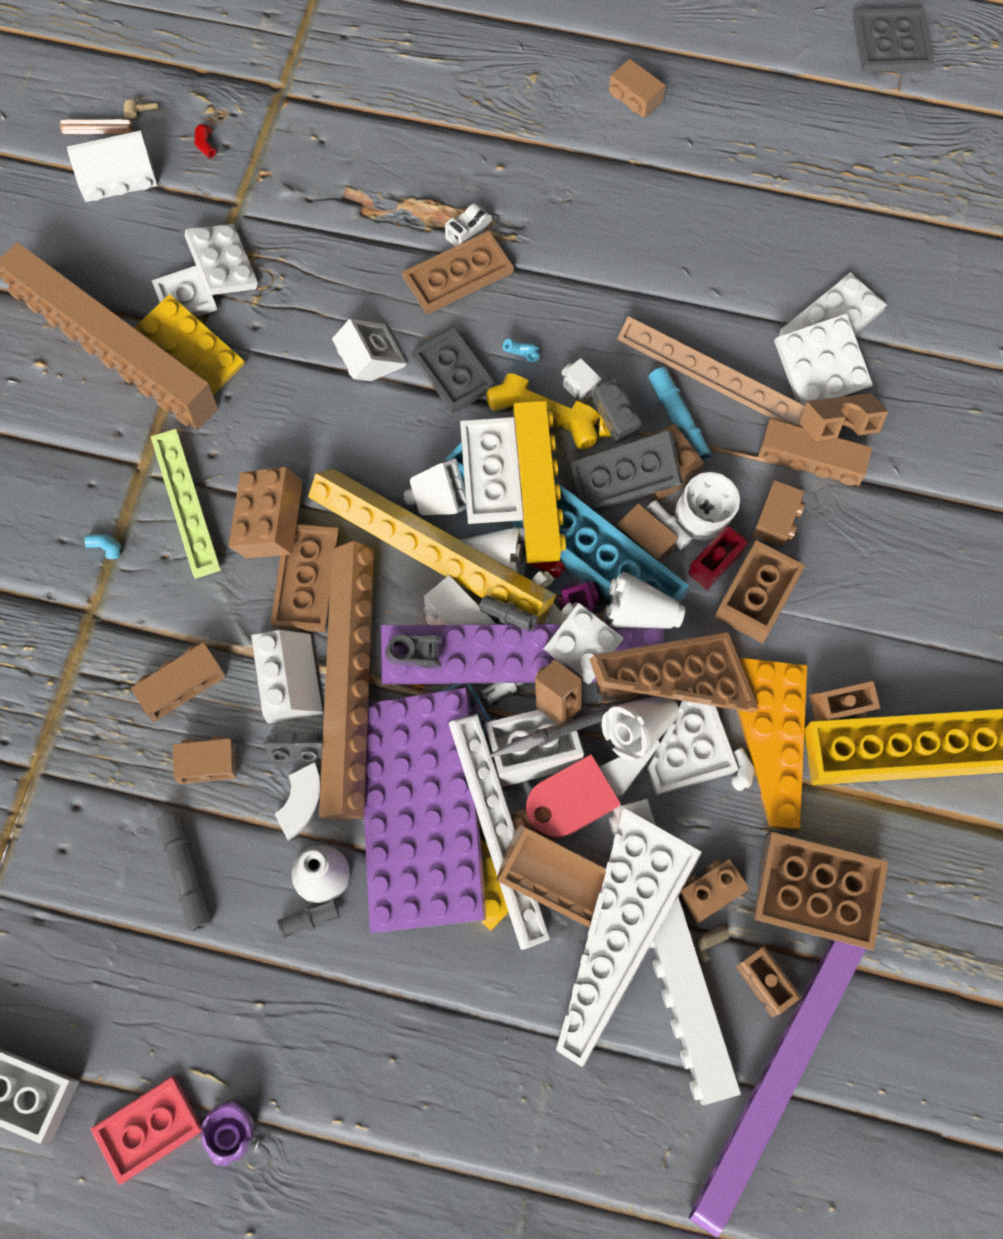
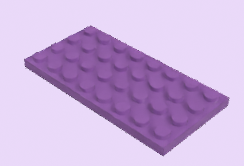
(420, 817)

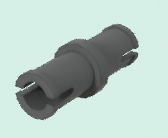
(508, 613)
(308, 918)

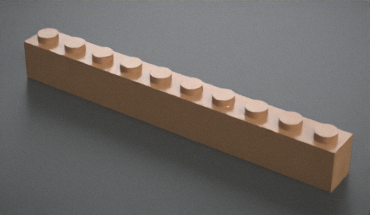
(347, 683)

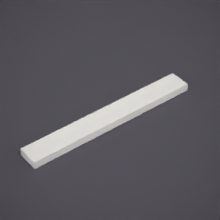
(496, 824)

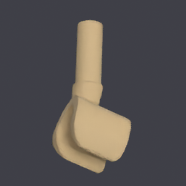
(131, 108)

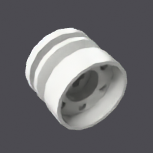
(718, 500)

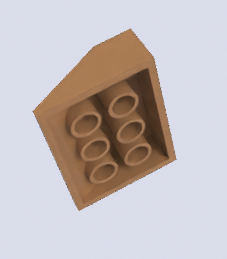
(820, 890)

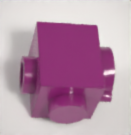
(580, 592)

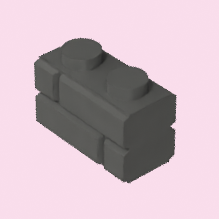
(616, 411)

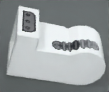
(467, 225)

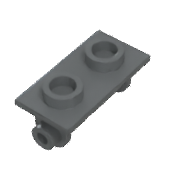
(282, 748)

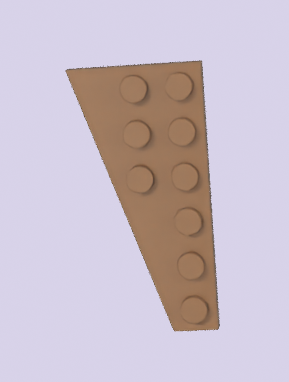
(686, 670)

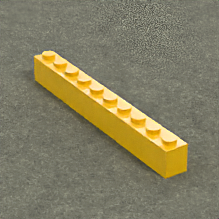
(428, 543)

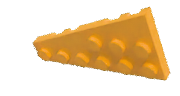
(777, 737)

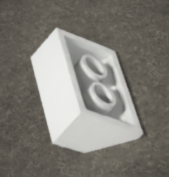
(112, 166)
(286, 675)

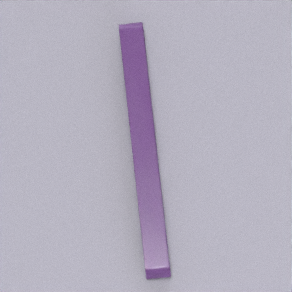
(775, 1087)

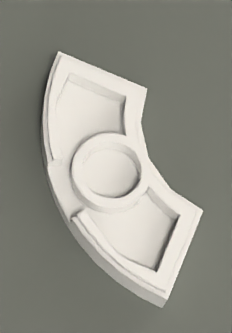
(302, 801)

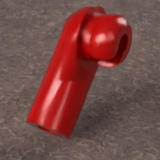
(201, 137)
(553, 567)

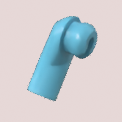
(522, 349)
(104, 541)

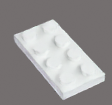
(846, 297)
(491, 470)

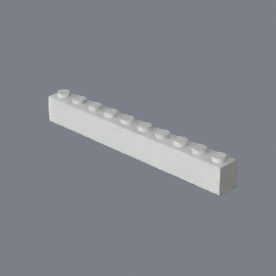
(688, 997)

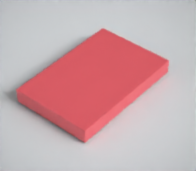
(146, 1129)

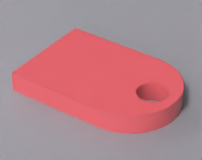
(573, 798)

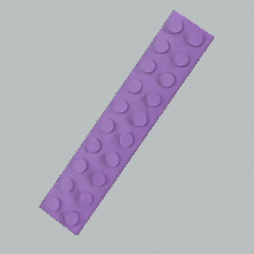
(488, 652)

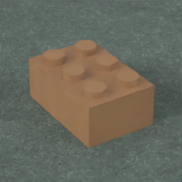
(266, 513)
(759, 591)

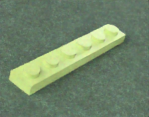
(185, 504)

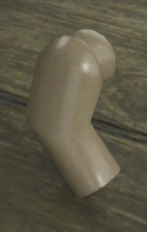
(708, 940)

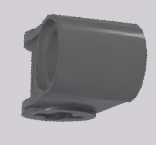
(421, 651)

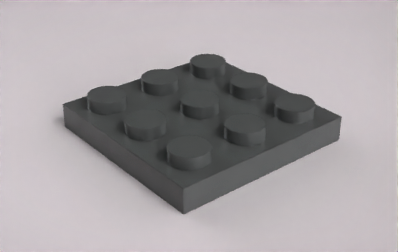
(893, 39)

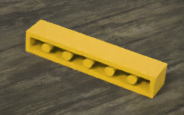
(537, 484)

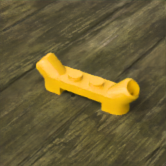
(578, 420)

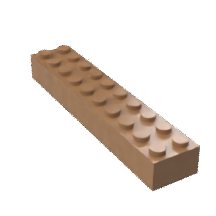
(108, 337)

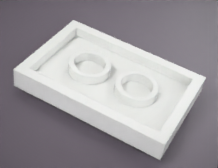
(221, 259)

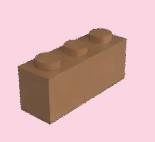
(177, 681)

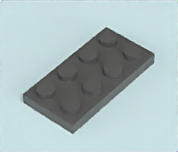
(627, 472)

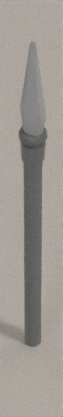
(548, 734)

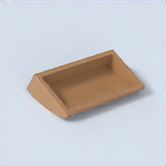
(552, 875)

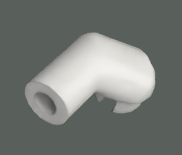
(746, 770)

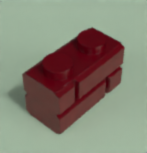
(717, 557)

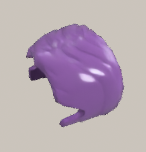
(227, 1133)

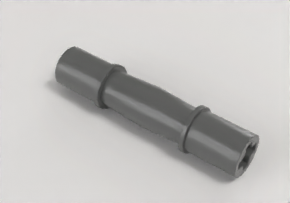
(183, 871)

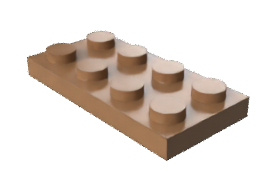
(457, 272)
(304, 581)

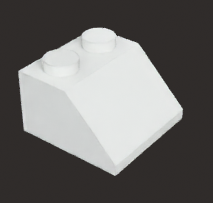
(368, 349)

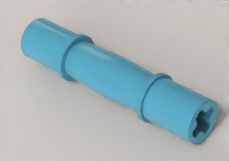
(678, 411)

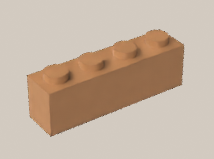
(825, 458)

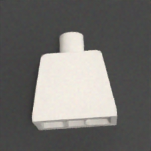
(438, 490)

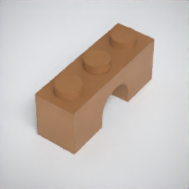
(826, 416)

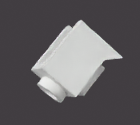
(580, 380)

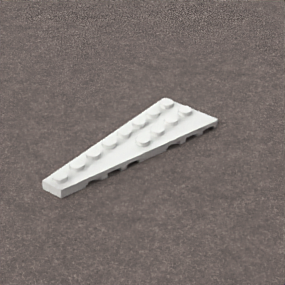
(635, 898)

